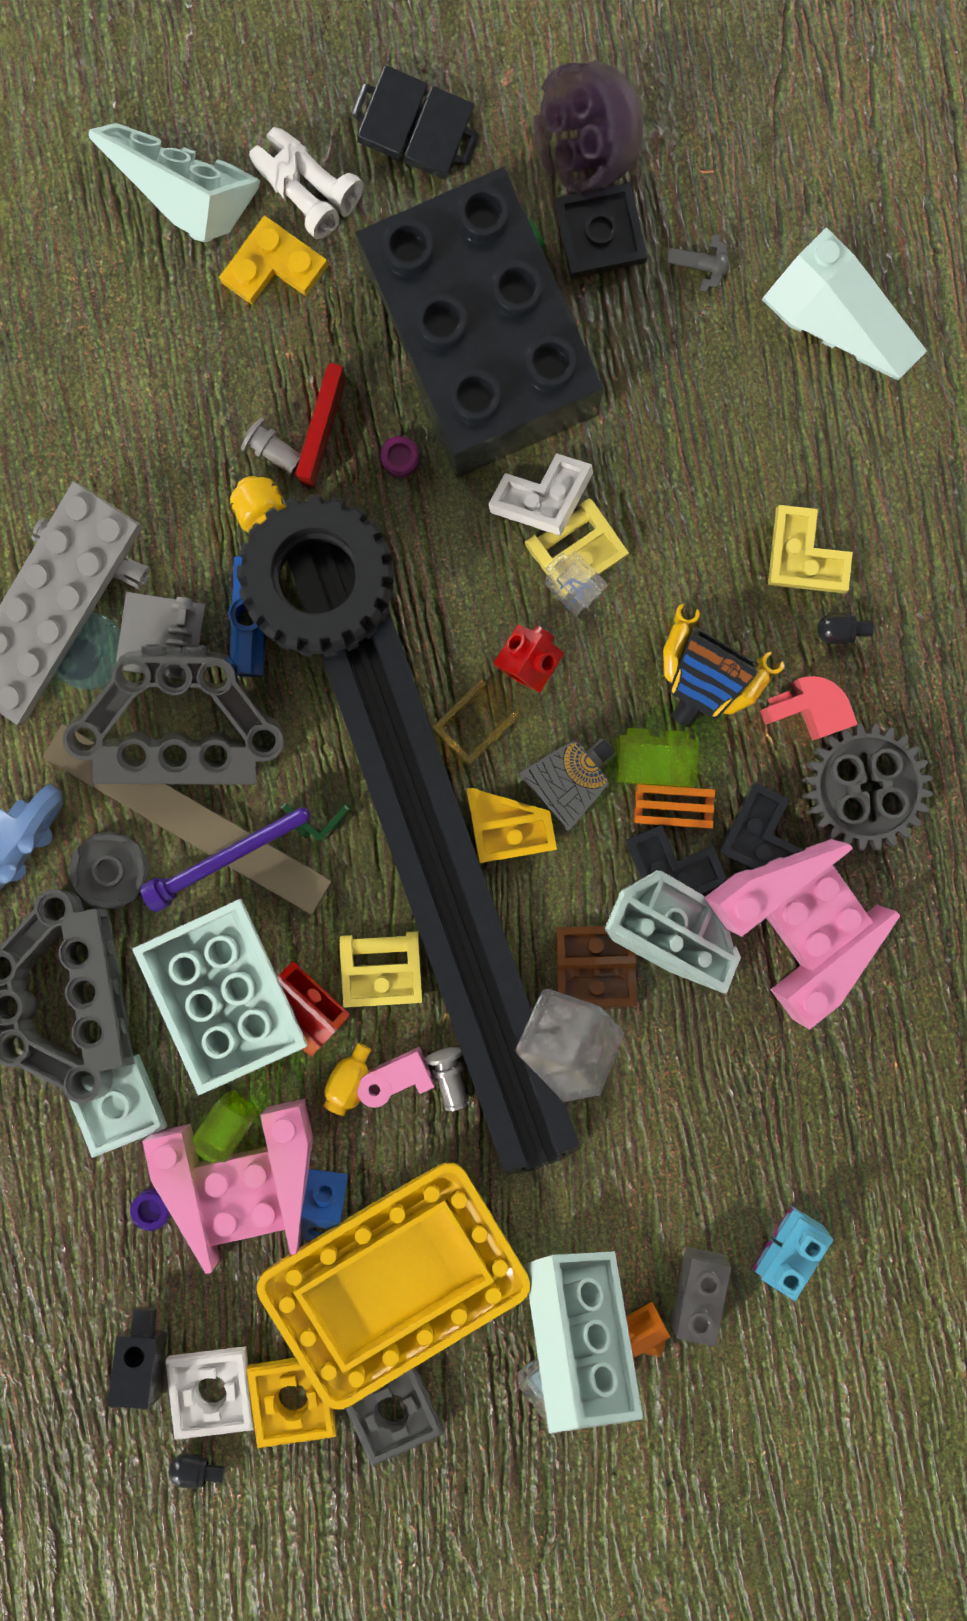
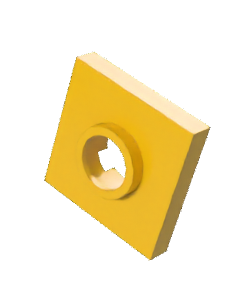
(272, 1420)

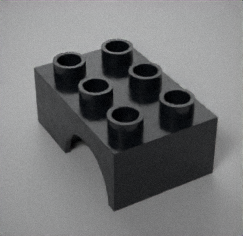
(481, 322)

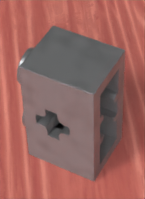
(700, 1296)

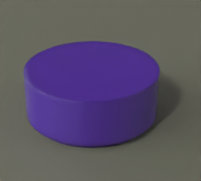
(149, 1210)

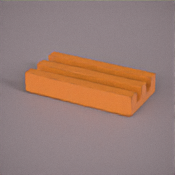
(707, 808)

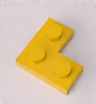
(269, 253)

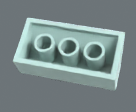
(582, 1341)

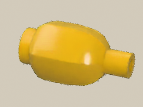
(345, 1080)

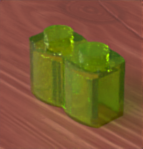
(657, 759)

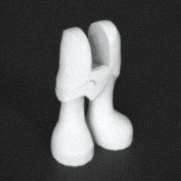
(284, 176)

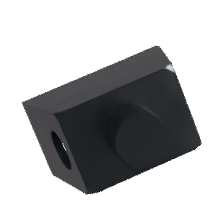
(137, 1379)

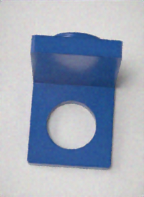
(322, 1202)

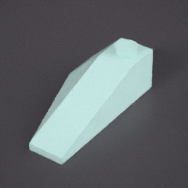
(841, 304)

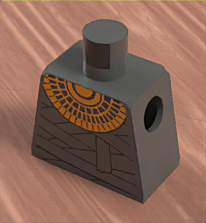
(570, 779)

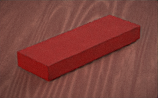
(321, 425)

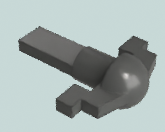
(716, 264)

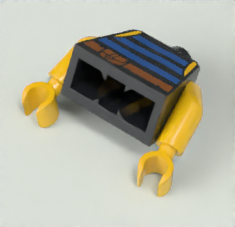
(710, 673)

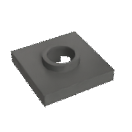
(388, 1438)

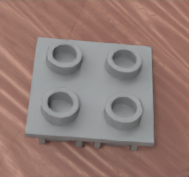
(162, 622)

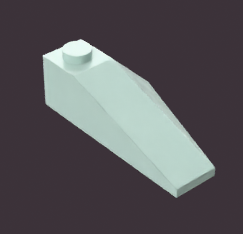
(187, 191)

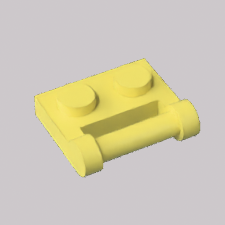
(599, 548)
(381, 983)

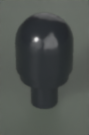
(843, 628)
(194, 1471)

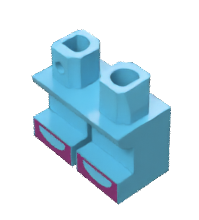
(793, 1263)

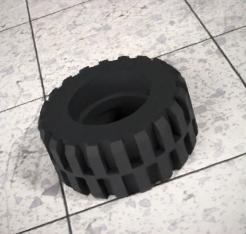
(307, 524)

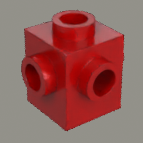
(529, 657)

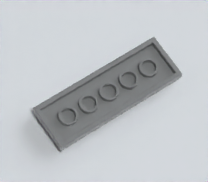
(57, 594)

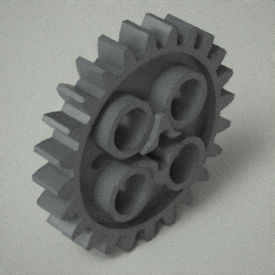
(902, 781)

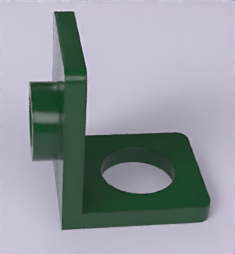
(308, 828)

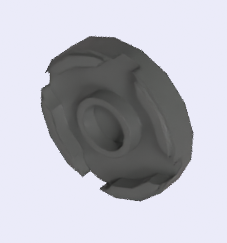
(109, 870)

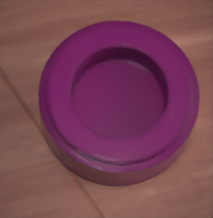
(399, 456)

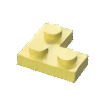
(795, 559)

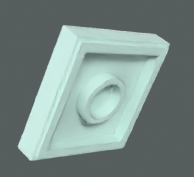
(123, 1113)

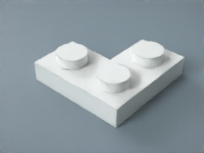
(543, 504)

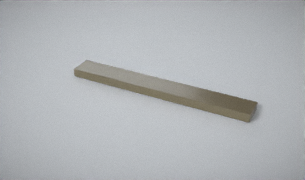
(202, 829)

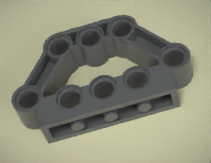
(108, 756)
(107, 1008)

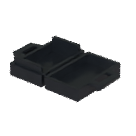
(430, 130)

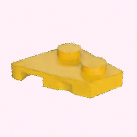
(508, 827)

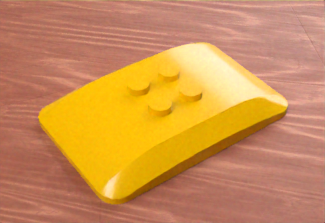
(393, 1285)

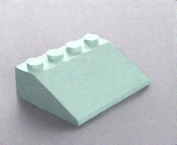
(220, 997)

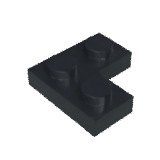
(751, 832)
(653, 852)

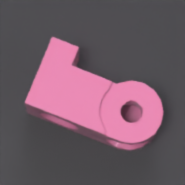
(395, 1076)

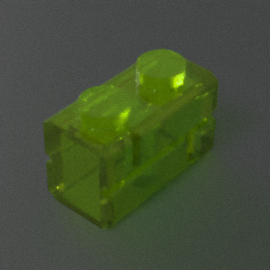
(225, 1127)

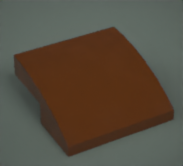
(595, 968)

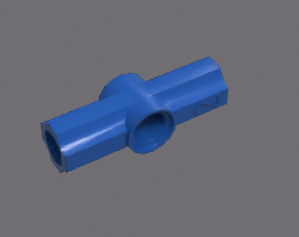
(246, 642)

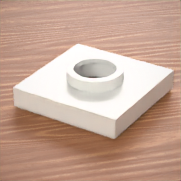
(190, 1411)

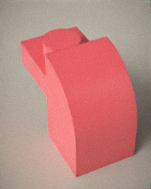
(821, 704)

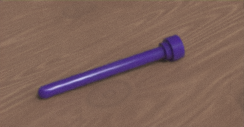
(160, 892)

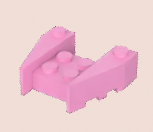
(814, 919)
(240, 1197)

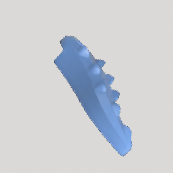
(26, 828)

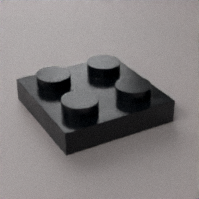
(600, 230)

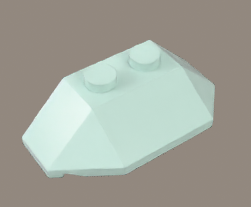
(674, 930)

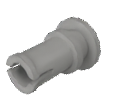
(270, 446)
(449, 1076)

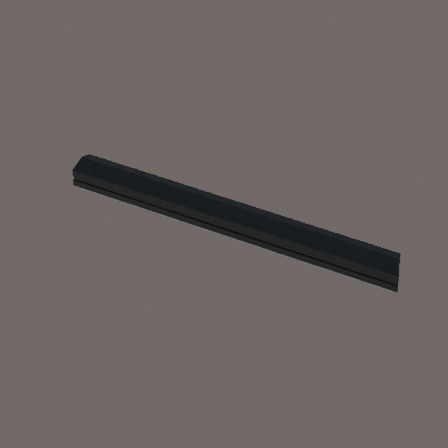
(438, 872)

